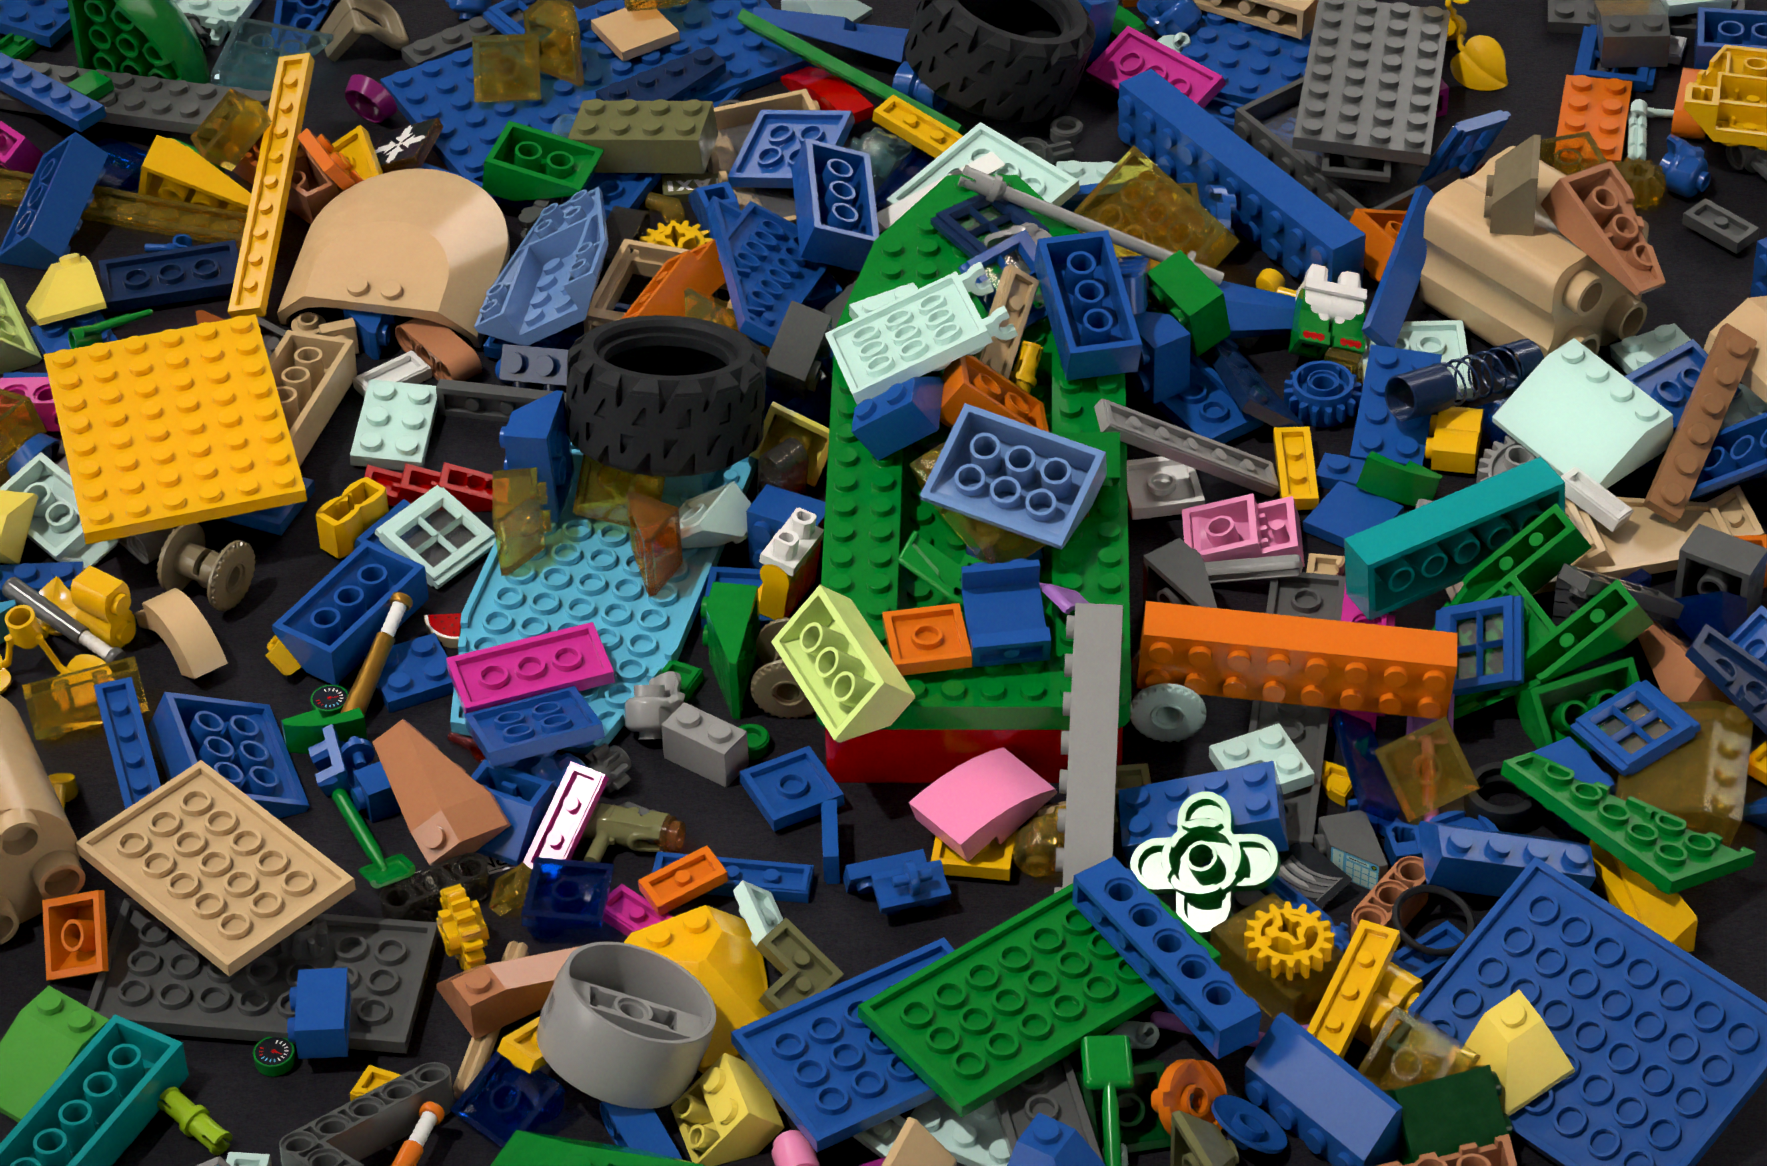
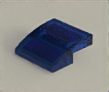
(121, 165)

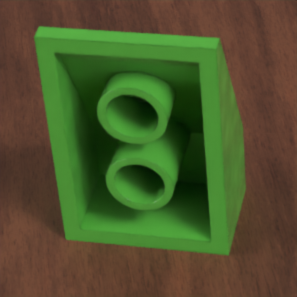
(41, 1047)

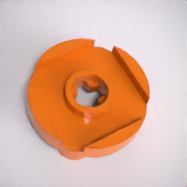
(1182, 1080)

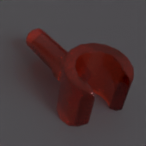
(469, 743)

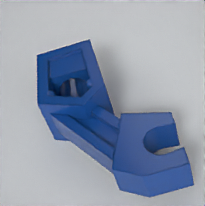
(1400, 837)

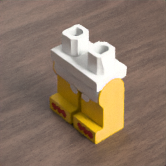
(789, 564)

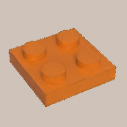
(333, 164)
(927, 639)

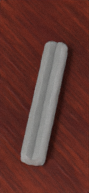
(1254, 568)

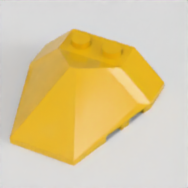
(1732, 97)
(723, 959)

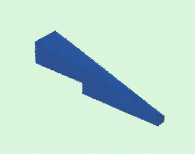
(870, 40)
(1258, 311)

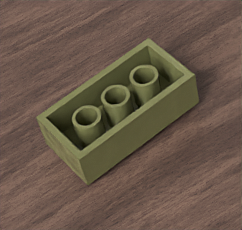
(648, 134)

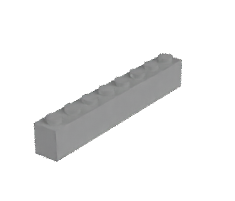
(1091, 738)

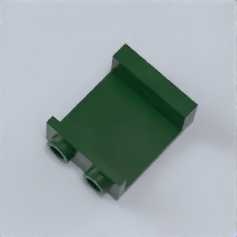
(1450, 1113)

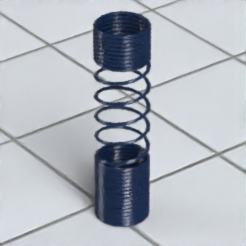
(1435, 388)

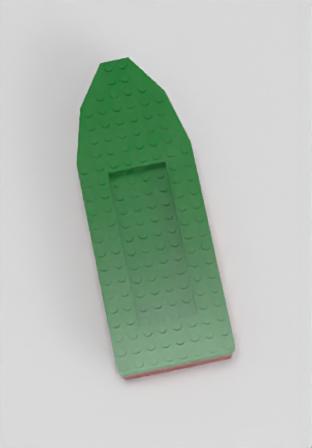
(878, 506)

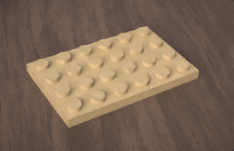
(215, 867)

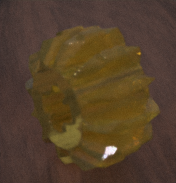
(1644, 179)

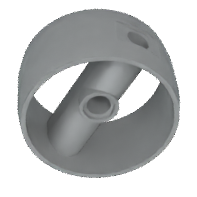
(626, 1025)

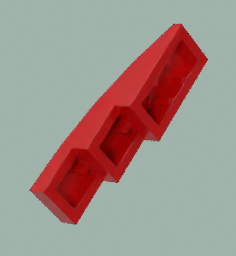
(829, 91)
(467, 485)

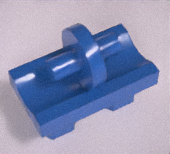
(342, 758)
(910, 887)

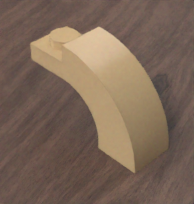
(183, 631)

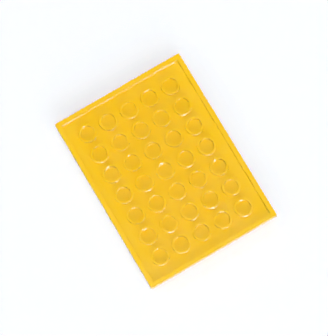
(173, 429)

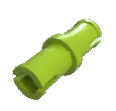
(194, 1120)

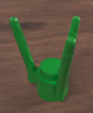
(91, 334)

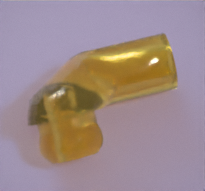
(669, 207)

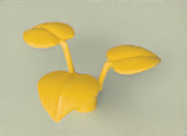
(1481, 61)
(29, 631)

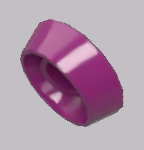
(369, 99)

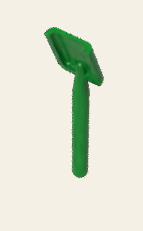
(381, 871)
(1108, 1067)

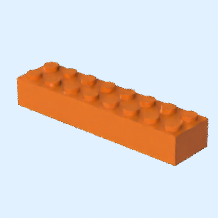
(1298, 660)

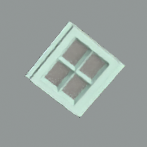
(438, 535)

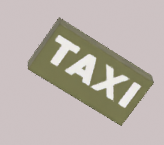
(681, 185)

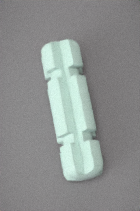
(1637, 138)

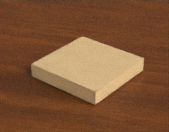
(634, 32)

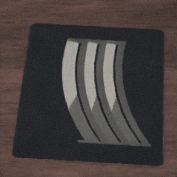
(1312, 873)

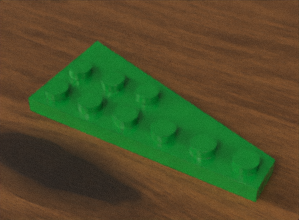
(1631, 830)

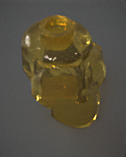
(1037, 844)

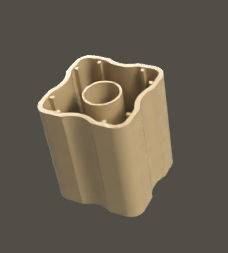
(1519, 283)

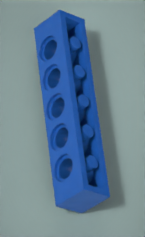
(1167, 957)

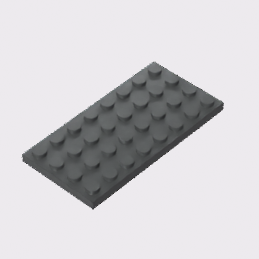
(1372, 80)
(178, 991)

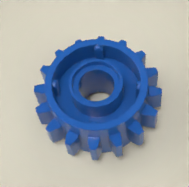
(1322, 393)

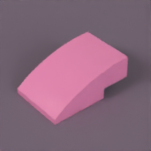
(1243, 529)
(981, 801)

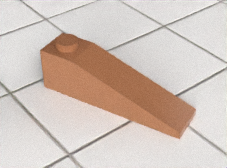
(1674, 671)
(502, 991)

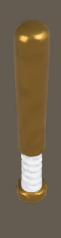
(371, 670)

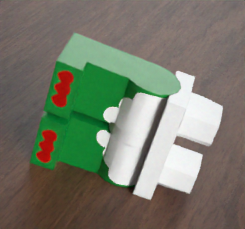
(1328, 314)

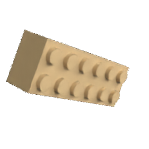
(311, 381)

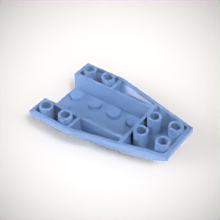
(550, 273)

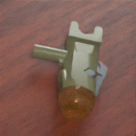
(633, 829)

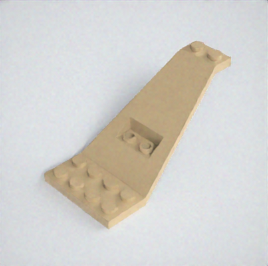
(1648, 538)

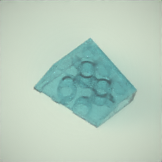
(254, 49)

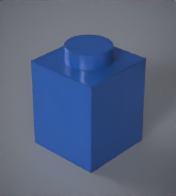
(374, 793)

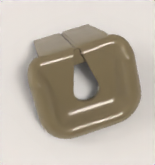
(349, 24)

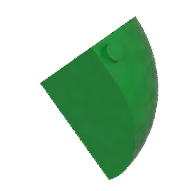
(137, 39)

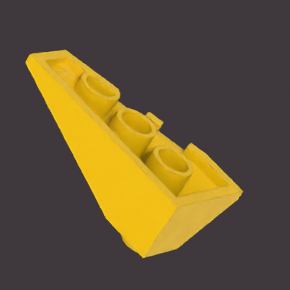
(185, 176)

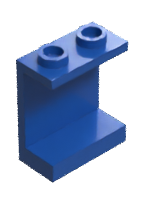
(1004, 613)

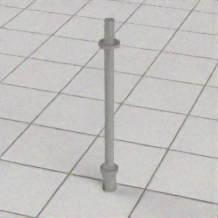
(996, 188)

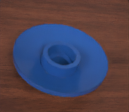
(1248, 1125)

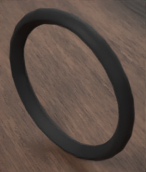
(1437, 890)

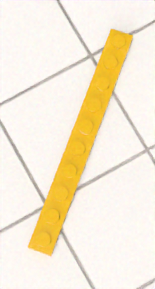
(271, 187)

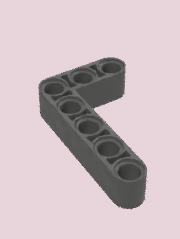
(369, 1120)

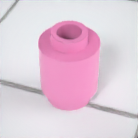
(793, 1150)

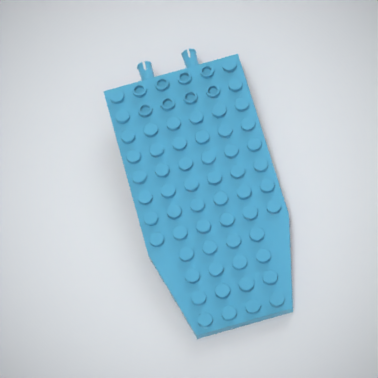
(594, 578)

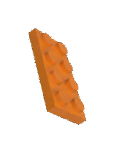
(1596, 107)

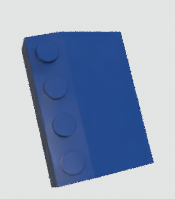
(235, 741)

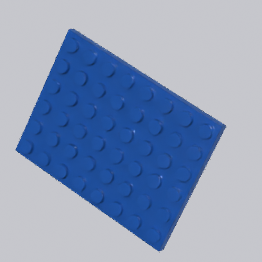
(1652, 1032)

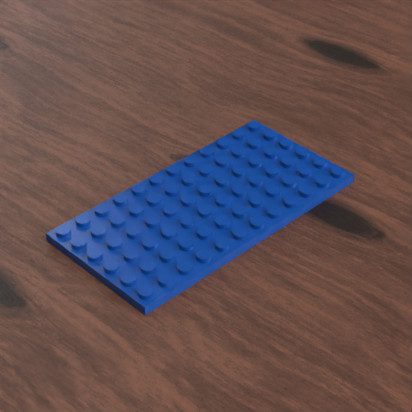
(471, 129)

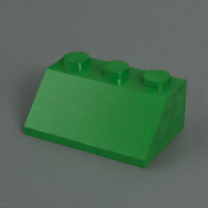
(1554, 705)

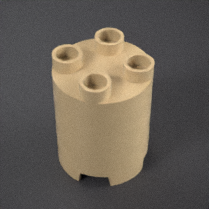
(35, 834)

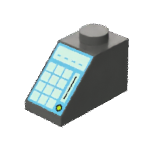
(1352, 846)

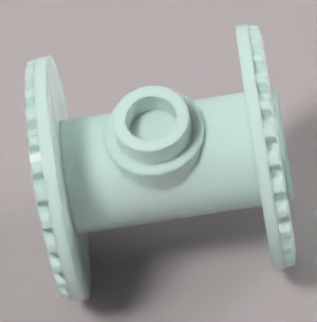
(1166, 710)

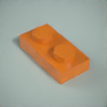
(683, 880)

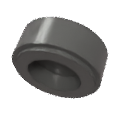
(1067, 129)

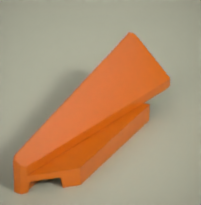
(691, 269)

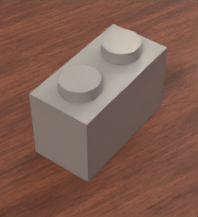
(705, 744)

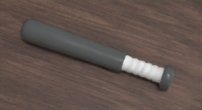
(59, 619)

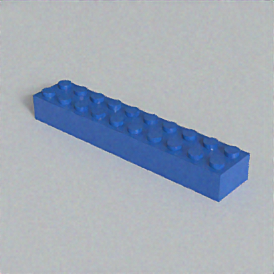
(1271, 205)

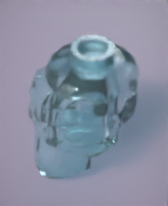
(883, 150)

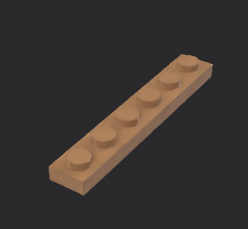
(1700, 423)

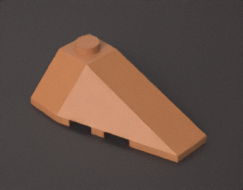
(1599, 218)
(437, 797)

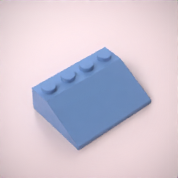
(1015, 476)

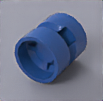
(908, 83)

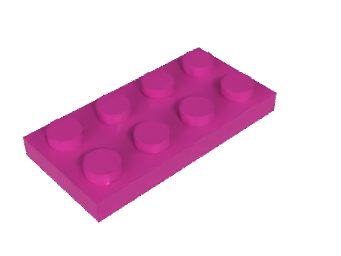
(1136, 52)
(530, 668)

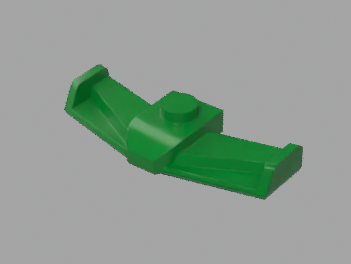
(939, 569)

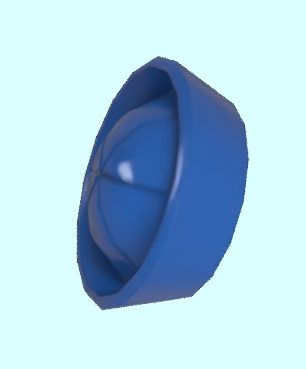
(38, 443)

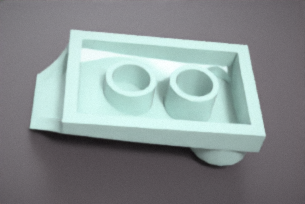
(56, 516)

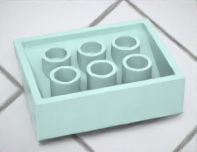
(1585, 417)

